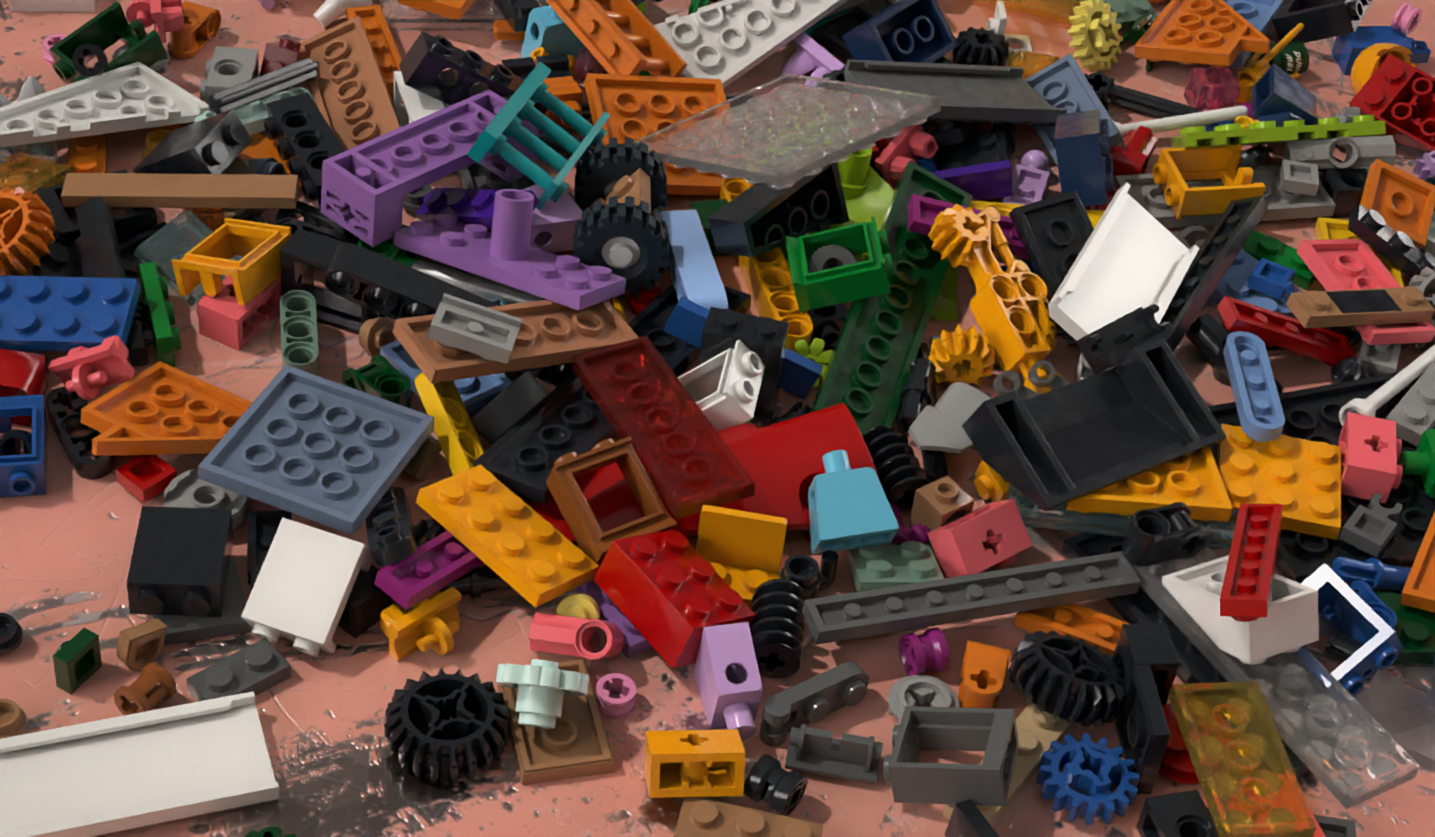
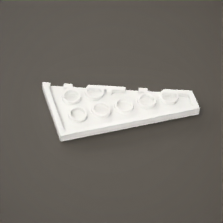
(738, 34)
(101, 104)

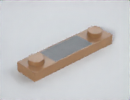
(1360, 307)

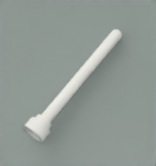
(1186, 120)
(1389, 389)

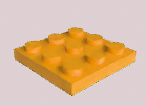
(1285, 472)

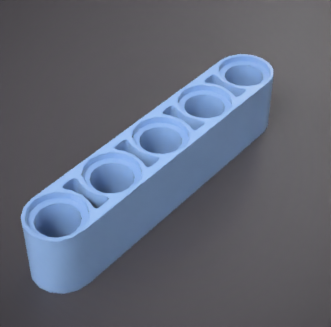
(691, 260)

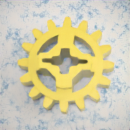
(1095, 35)

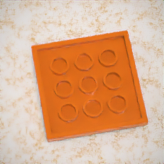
(649, 104)

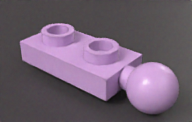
(1029, 179)

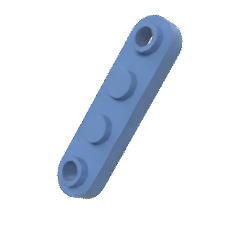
(1253, 386)

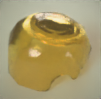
(1030, 61)

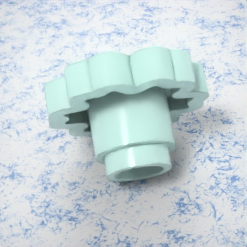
(541, 690)

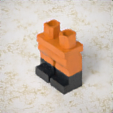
(559, 80)

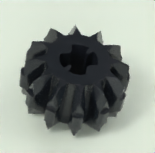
(981, 48)

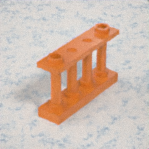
(619, 37)

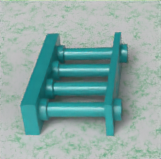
(508, 124)

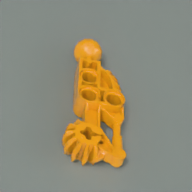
(1007, 303)

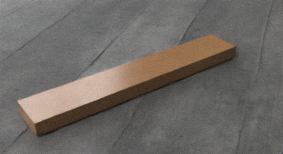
(182, 190)

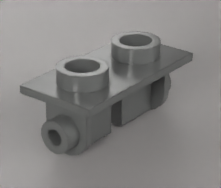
(845, 758)

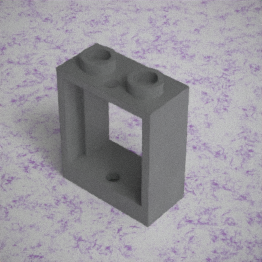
(953, 729)

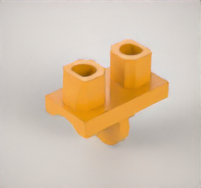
(423, 628)

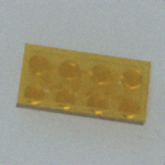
(1240, 760)

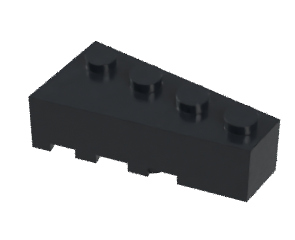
(765, 215)

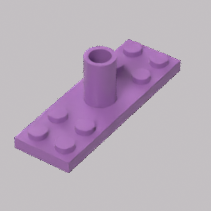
(507, 254)

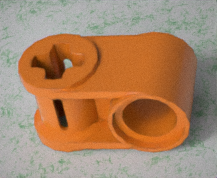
(200, 26)
(982, 675)

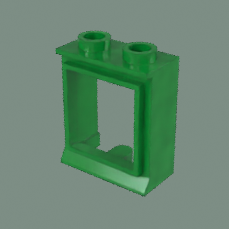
(842, 282)

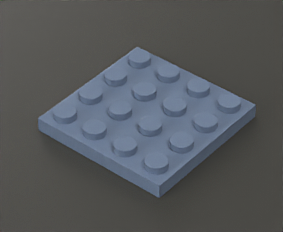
(317, 449)

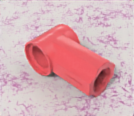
(573, 636)

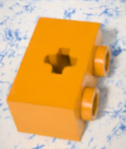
(694, 763)

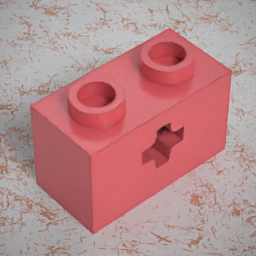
(233, 323)
(1369, 457)
(980, 539)

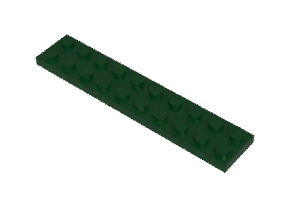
(887, 329)

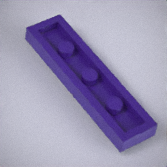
(468, 205)

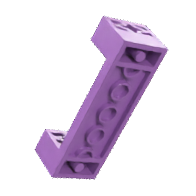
(368, 182)

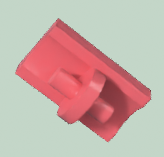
(164, 14)
(904, 148)
(93, 368)

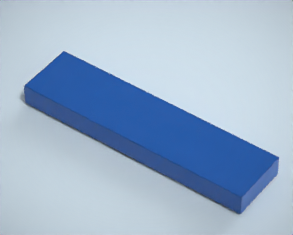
(688, 324)

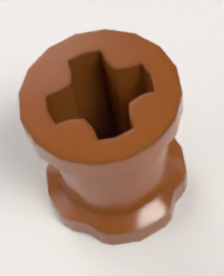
(145, 690)

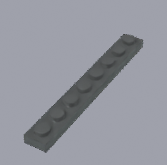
(969, 597)

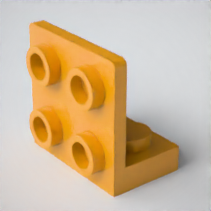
(742, 547)

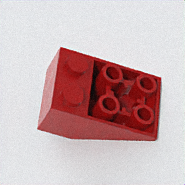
(1402, 99)

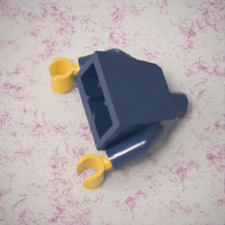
(1277, 99)

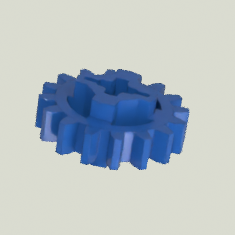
(1088, 779)

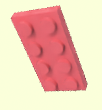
(1353, 266)

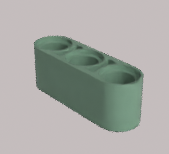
(299, 331)

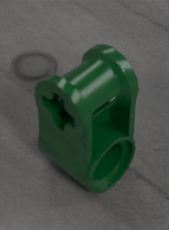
(380, 380)

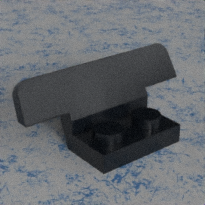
(93, 253)

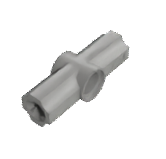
(1360, 151)

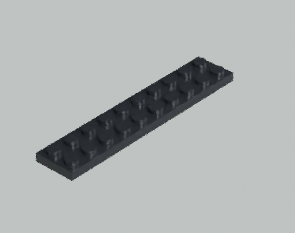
(570, 417)

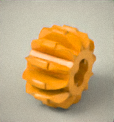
(962, 356)

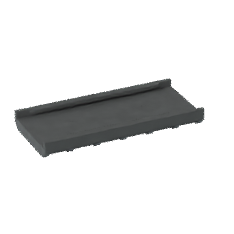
(964, 91)

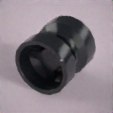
(775, 785)

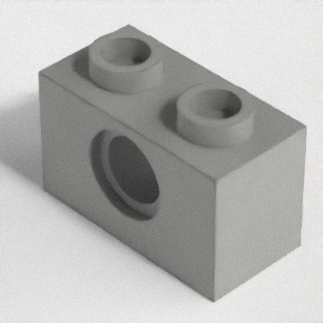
(228, 68)

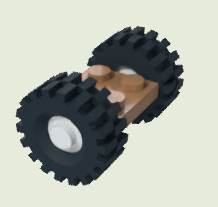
(620, 202)

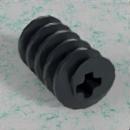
(895, 465)
(778, 627)

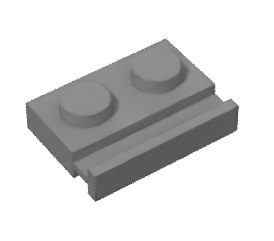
(474, 329)

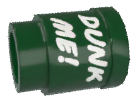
(1291, 58)

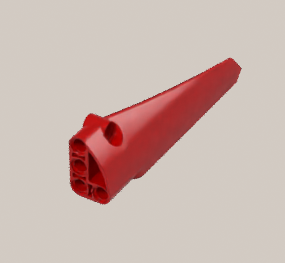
(776, 456)

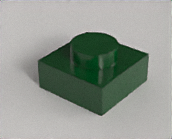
(77, 660)

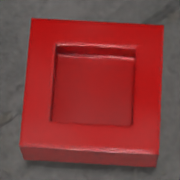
(145, 476)

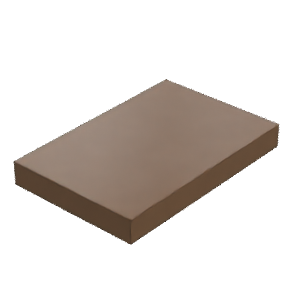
(571, 749)

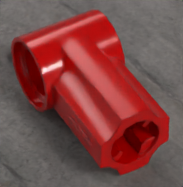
(1134, 152)

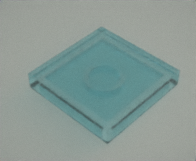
(173, 243)

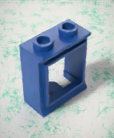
(26, 472)

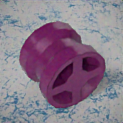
(924, 652)

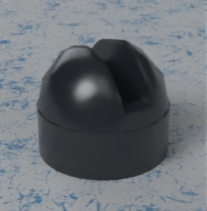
(11, 443)

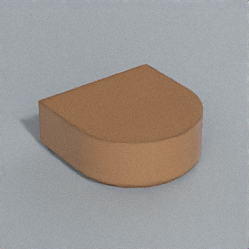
(141, 643)

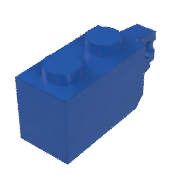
(1350, 45)

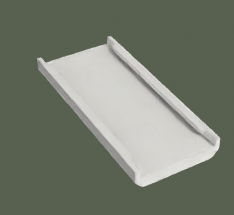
(1120, 268)
(135, 770)

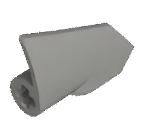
(941, 426)

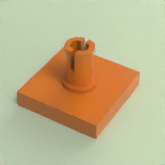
(1401, 200)

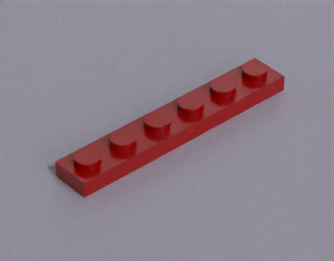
(1251, 562)

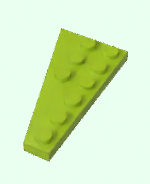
(1267, 132)

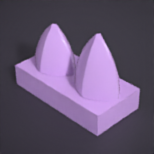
(811, 57)

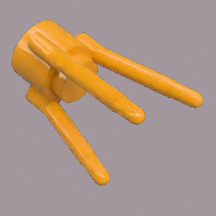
(1256, 69)

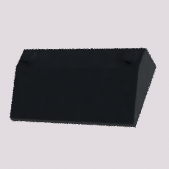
(1095, 428)

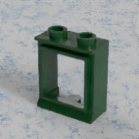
(103, 32)

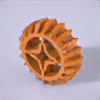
(24, 231)

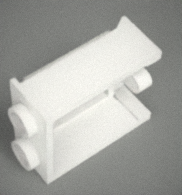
(726, 386)

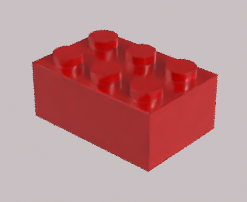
(668, 592)

